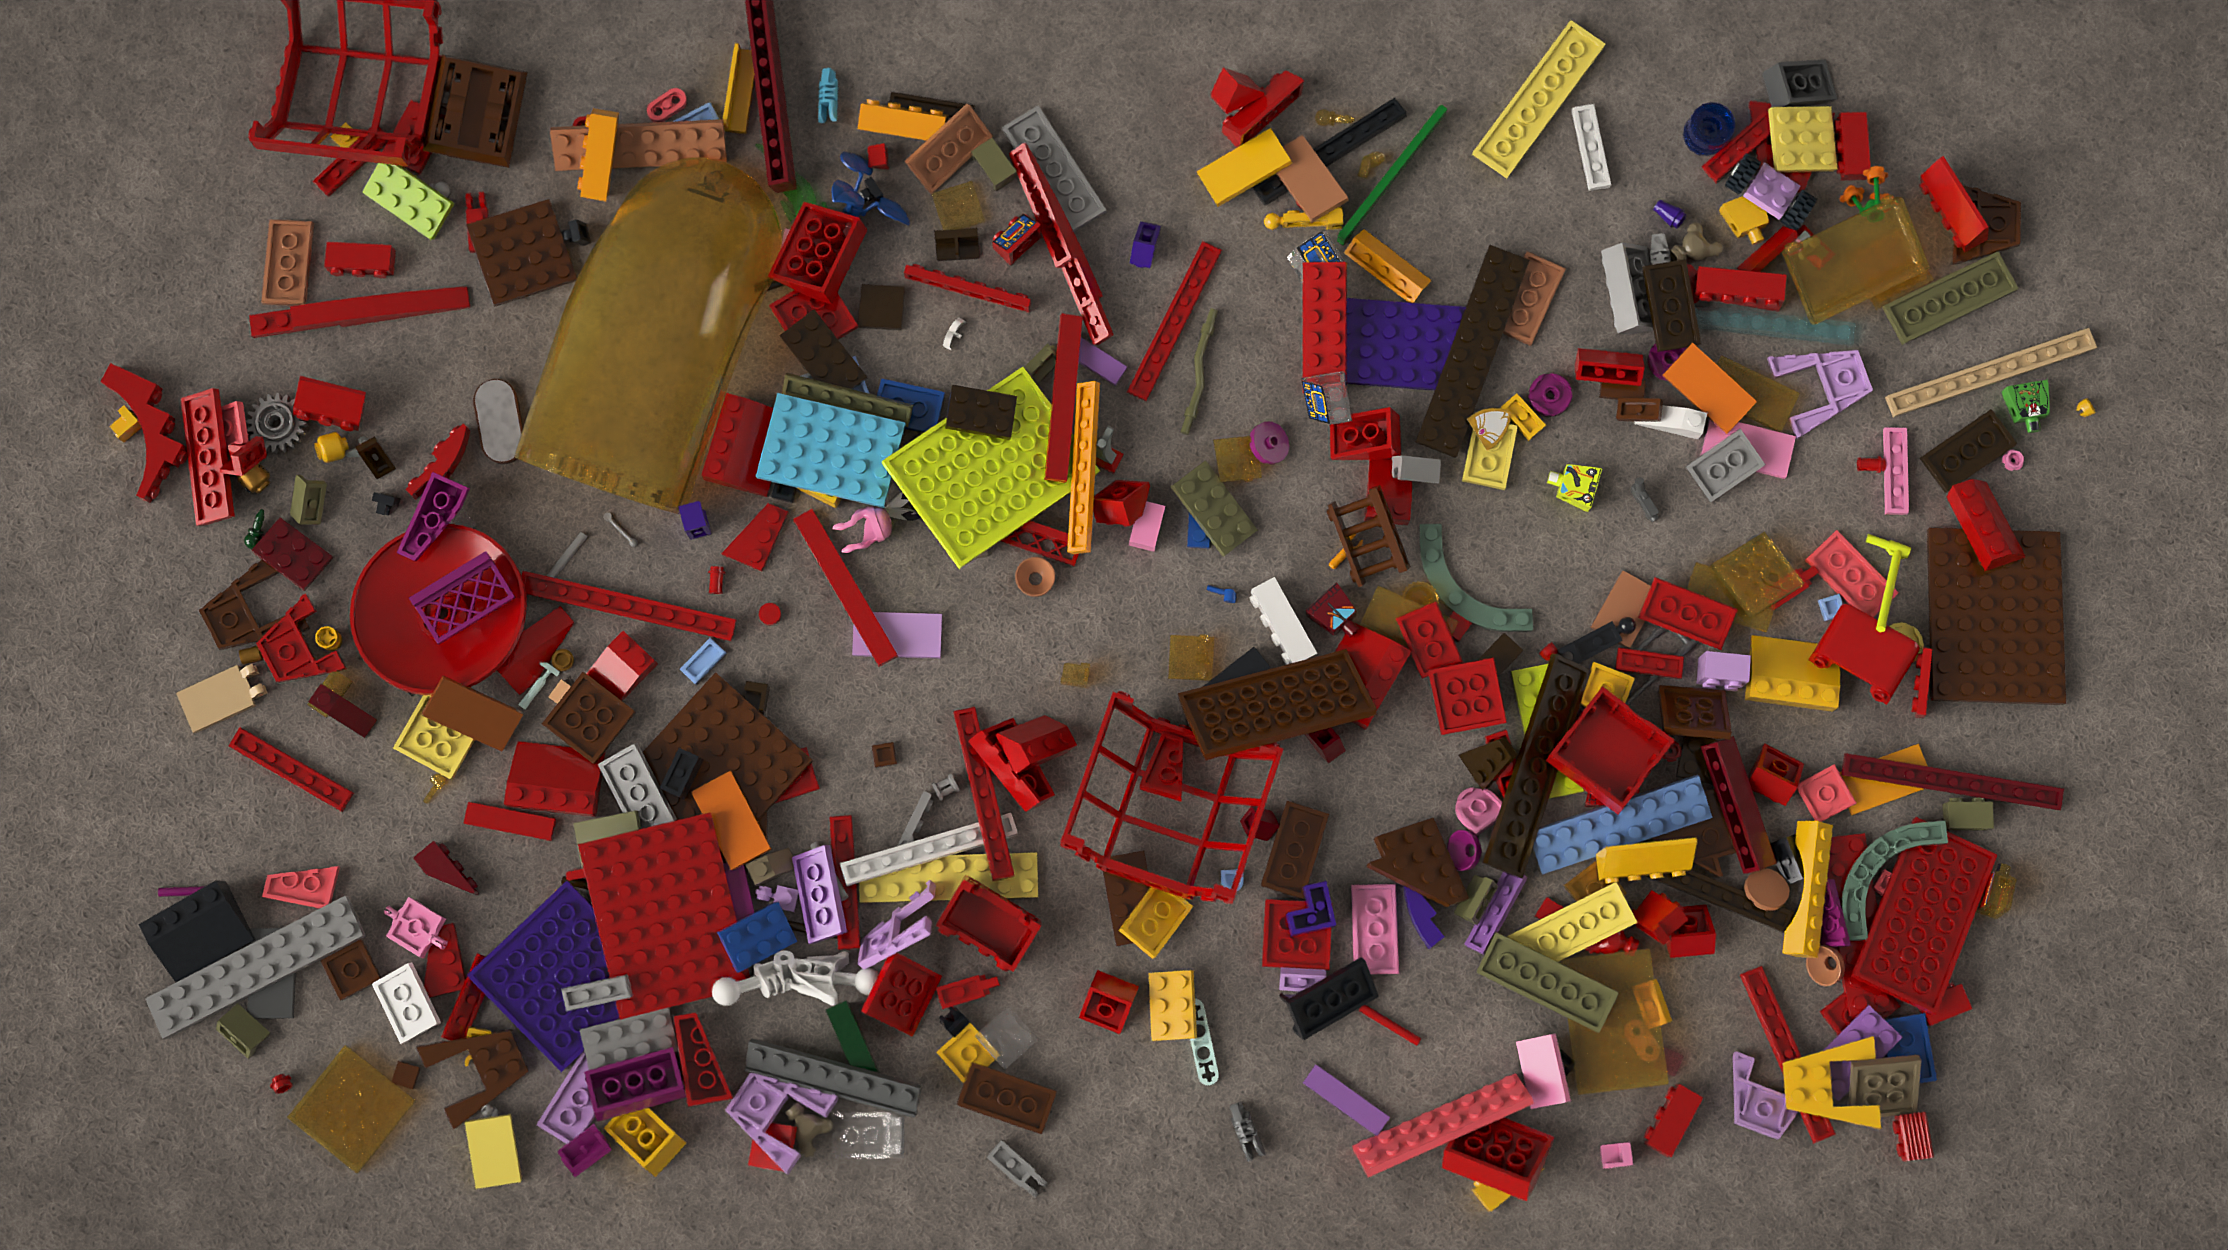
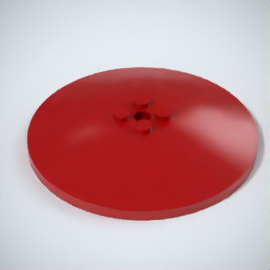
(396, 638)

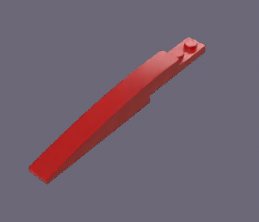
(1062, 243)
(359, 310)

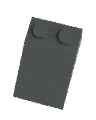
(1799, 84)

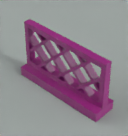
(452, 581)

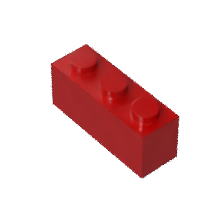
(1852, 145)
(360, 259)
(1609, 367)
(1672, 1120)

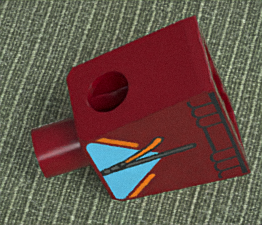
(1334, 612)

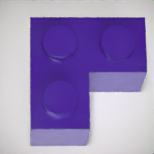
(1318, 914)

